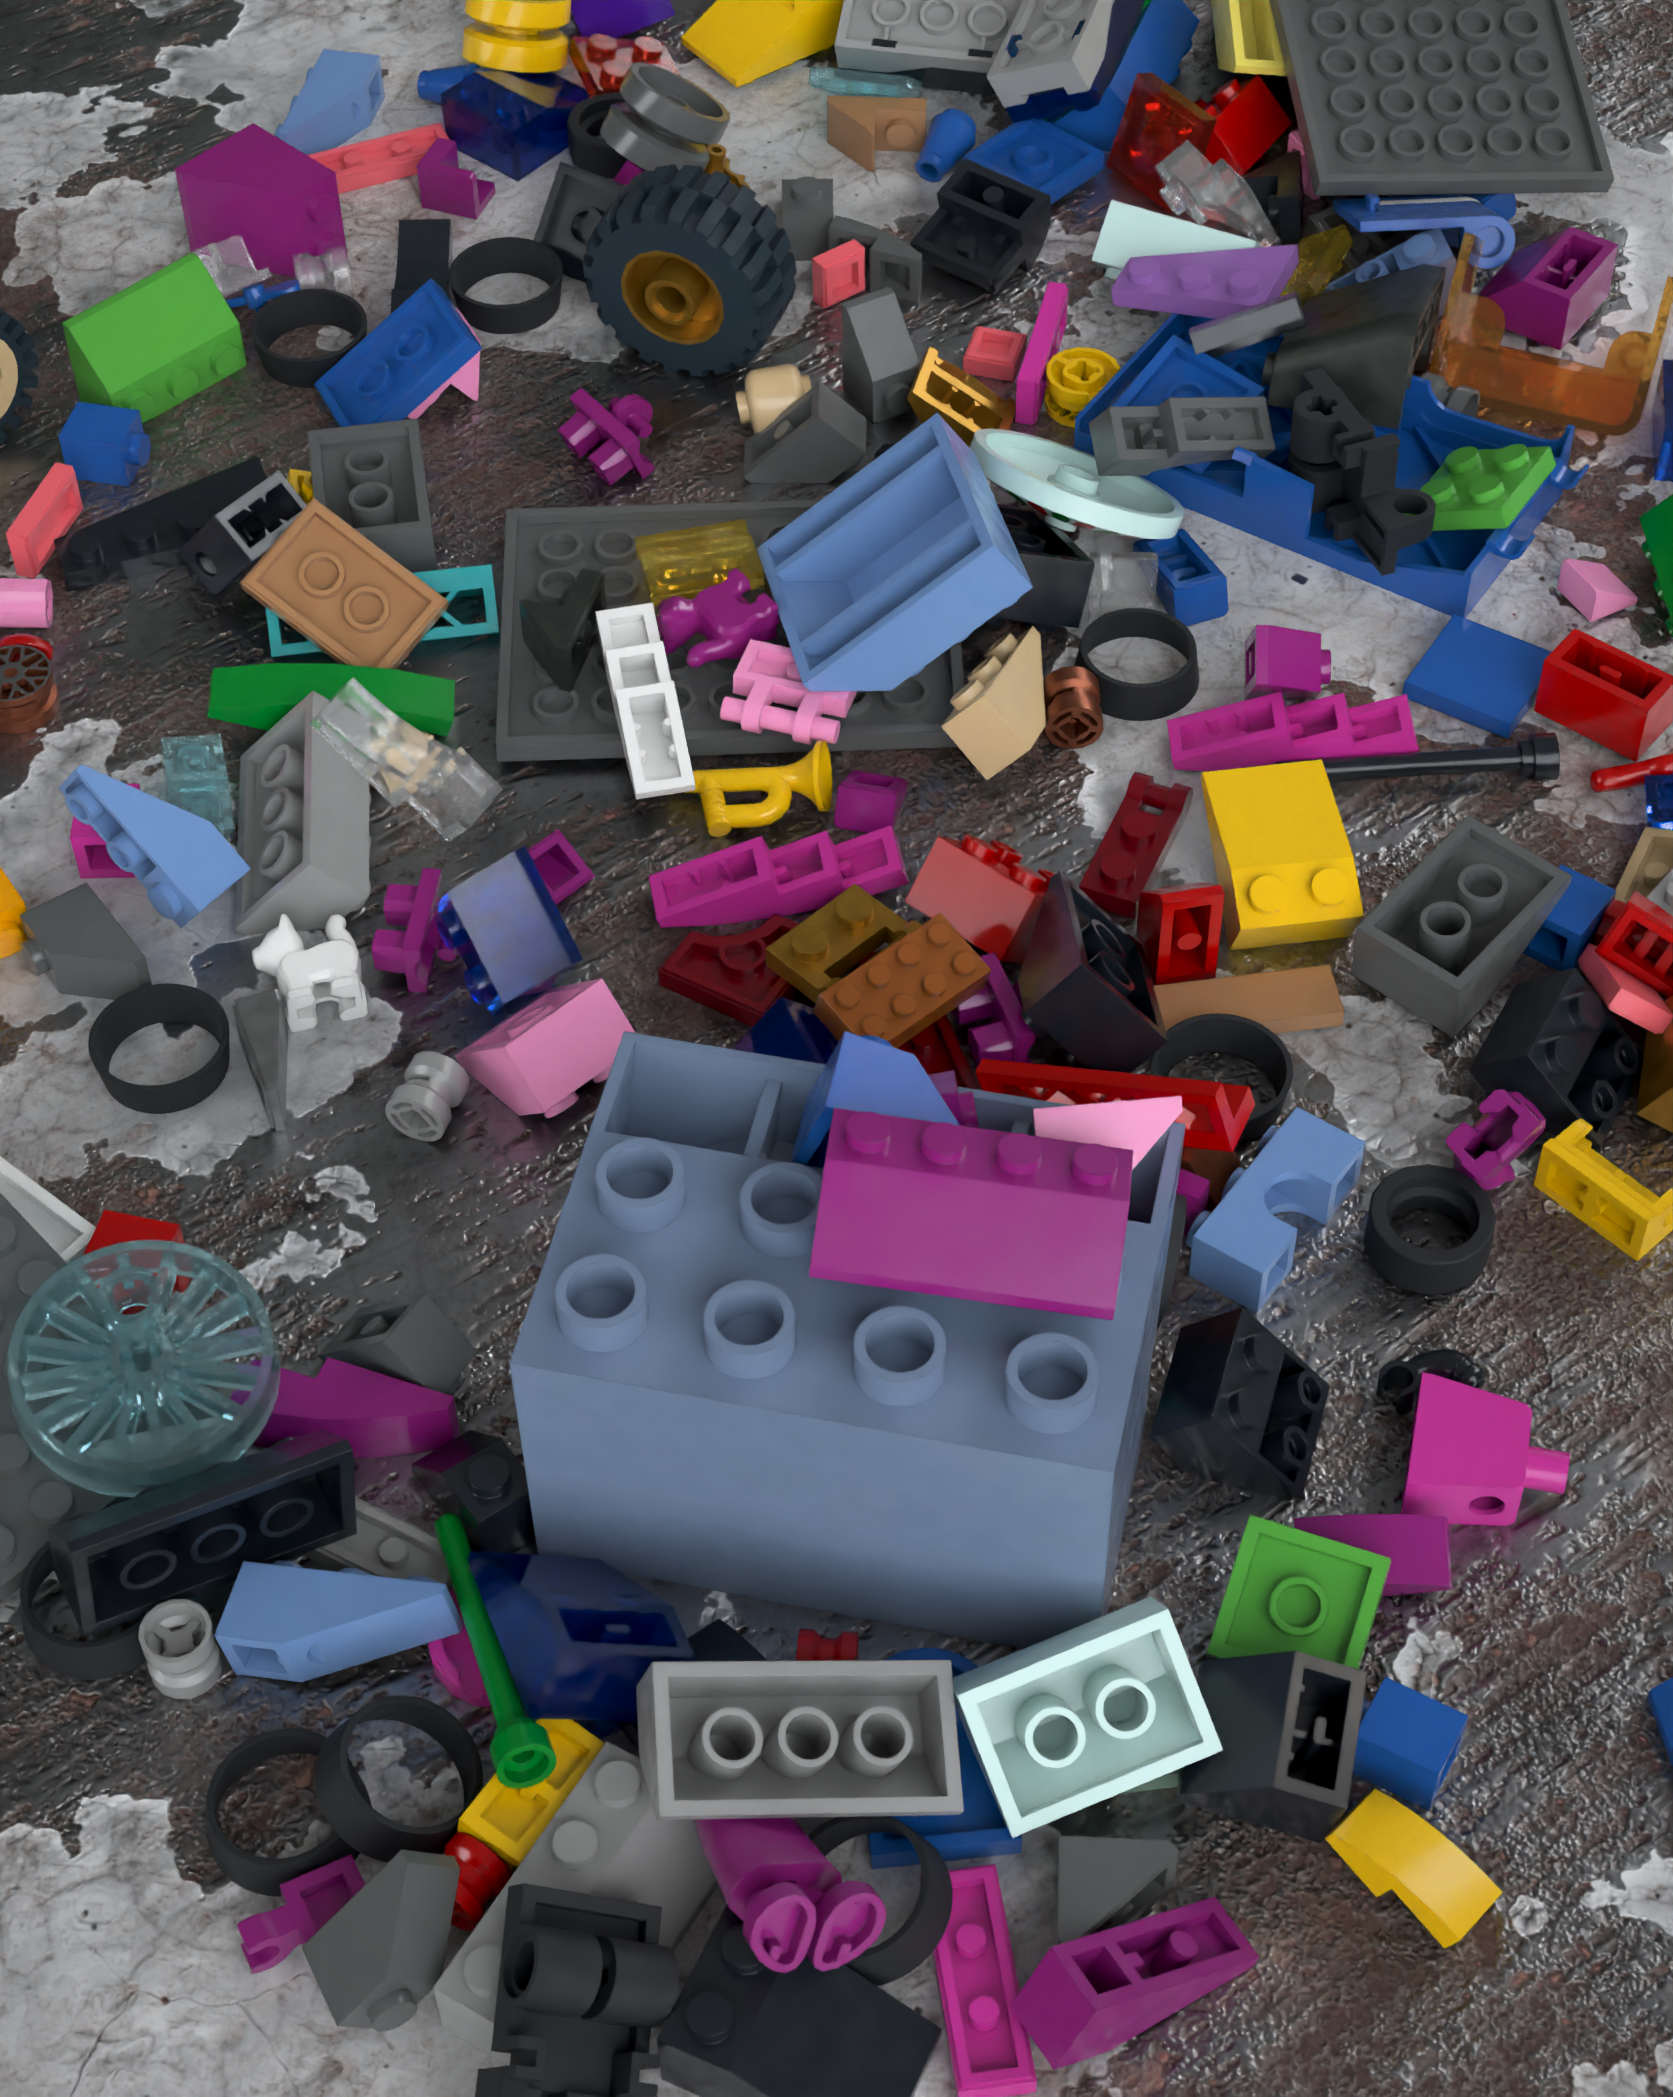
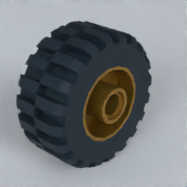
(690, 270)

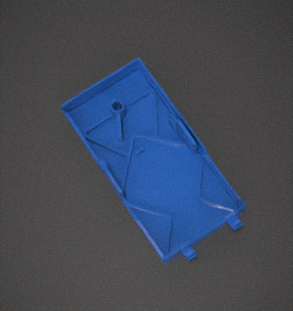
(1265, 500)

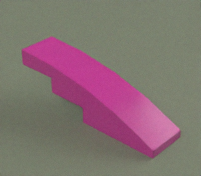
(1268, 732)
(758, 882)

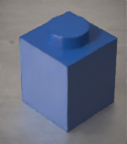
(104, 443)
(1571, 923)
(1407, 1742)

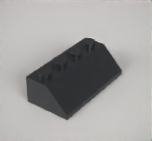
(203, 1528)

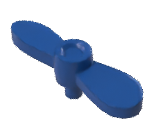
(257, 296)

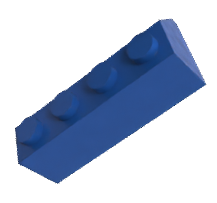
(1155, 46)

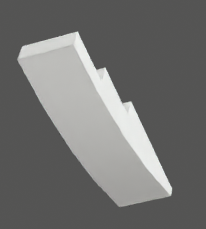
(644, 701)

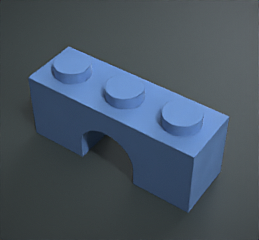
(1295, 1169)

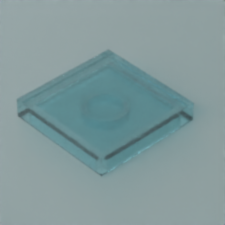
(864, 83)

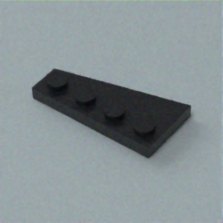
(153, 532)

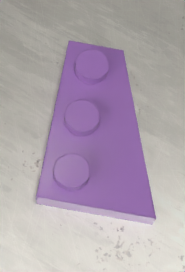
(1205, 282)

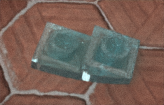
(198, 779)

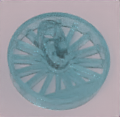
(105, 1374)

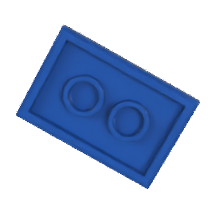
(399, 361)

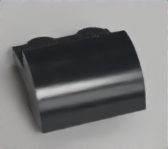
(985, 226)

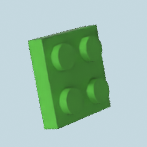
(1486, 485)
(1298, 1596)

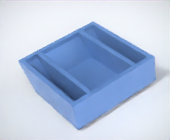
(893, 565)

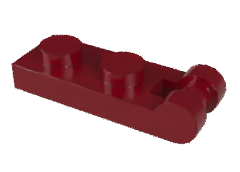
(1136, 844)

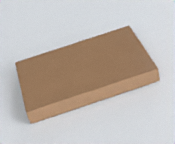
(343, 591)

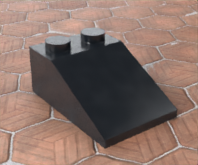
(1055, 568)
(1089, 984)
(788, 2032)

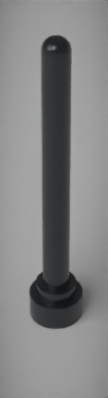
(1532, 757)

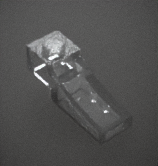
(1213, 194)
(406, 763)

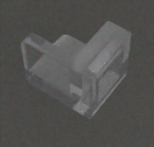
(231, 265)
(1122, 582)

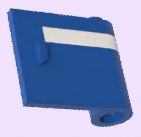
(1448, 212)

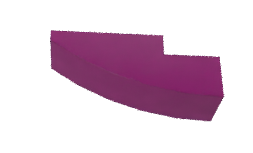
(367, 1408)

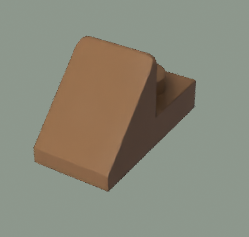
(872, 124)

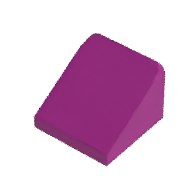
(869, 801)
(560, 866)

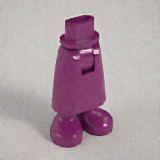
(789, 1893)

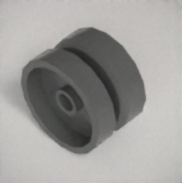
(663, 119)

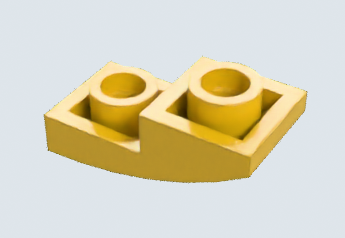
(1405, 1853)

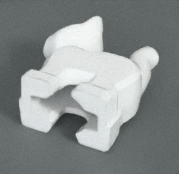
(314, 974)

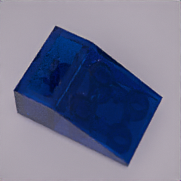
(576, 1632)

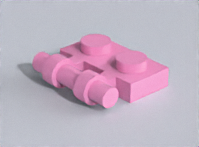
(771, 675)

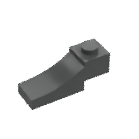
(1179, 433)

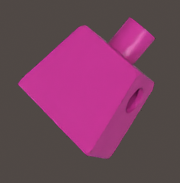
(1474, 1455)

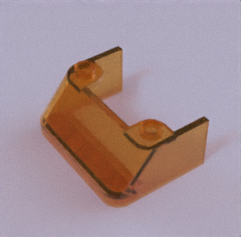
(1539, 385)

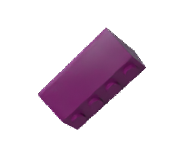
(972, 1213)

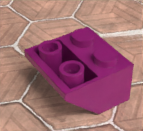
(1554, 285)

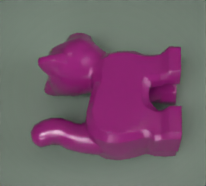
(721, 617)
(1496, 1138)

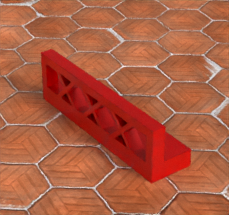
(1211, 1110)

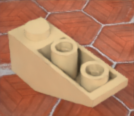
(1002, 704)

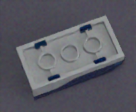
(1061, 54)

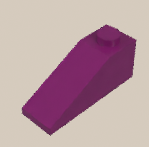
(1128, 1978)

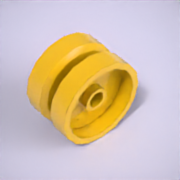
(517, 34)

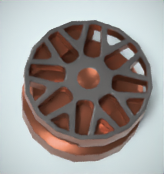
(26, 690)

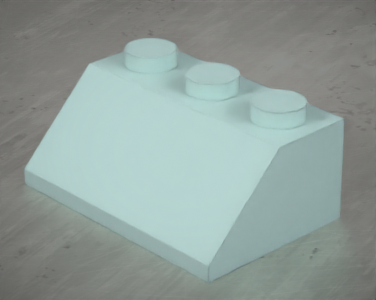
(1141, 232)
(1085, 1715)

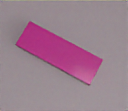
(1043, 345)
(976, 1988)

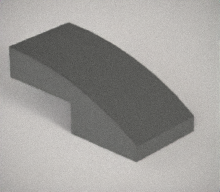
(887, 257)

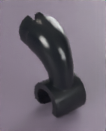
(1442, 1362)

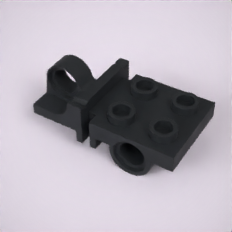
(1354, 474)
(578, 1996)

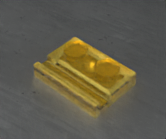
(1318, 261)
(696, 558)

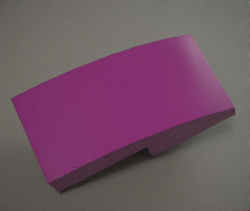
(1413, 1542)

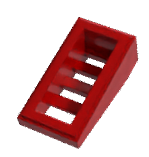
(1634, 960)

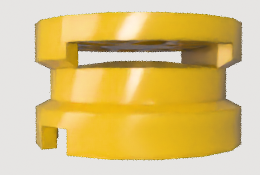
(1074, 380)

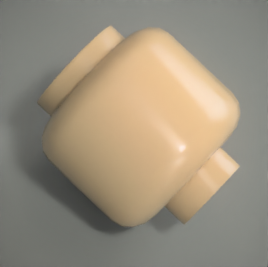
(769, 394)

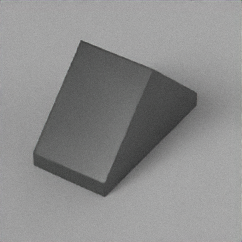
(1108, 1882)

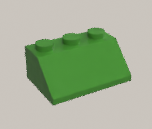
(155, 341)

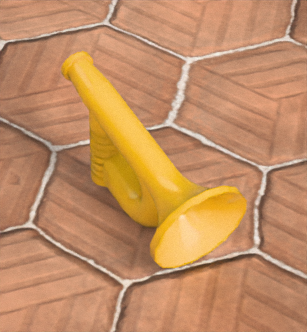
(808, 777)

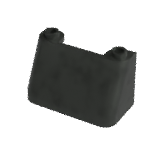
(1364, 340)

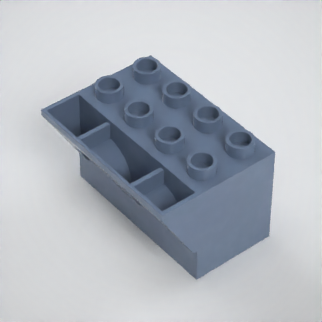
(808, 1434)

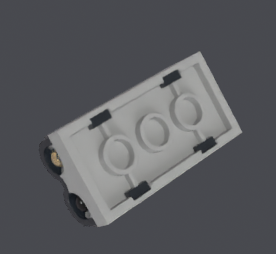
(928, 40)

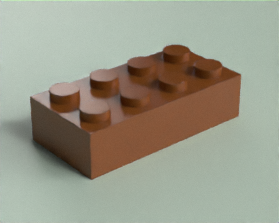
(905, 986)

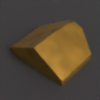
(957, 398)

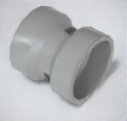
(429, 1092)
(180, 1648)

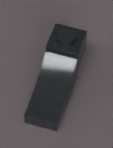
(422, 255)

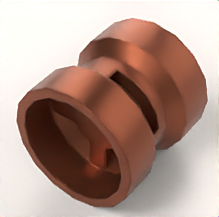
(1072, 707)

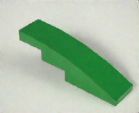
(267, 692)

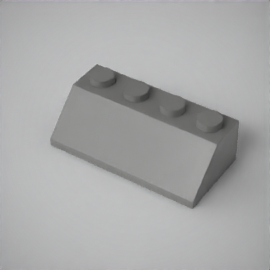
(300, 828)
(799, 1739)
(595, 1845)

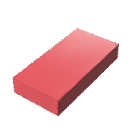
(44, 519)
(1625, 993)

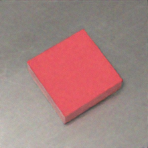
(838, 273)
(995, 353)

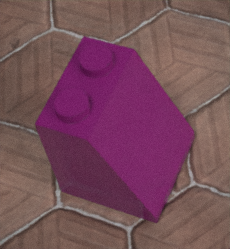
(264, 194)

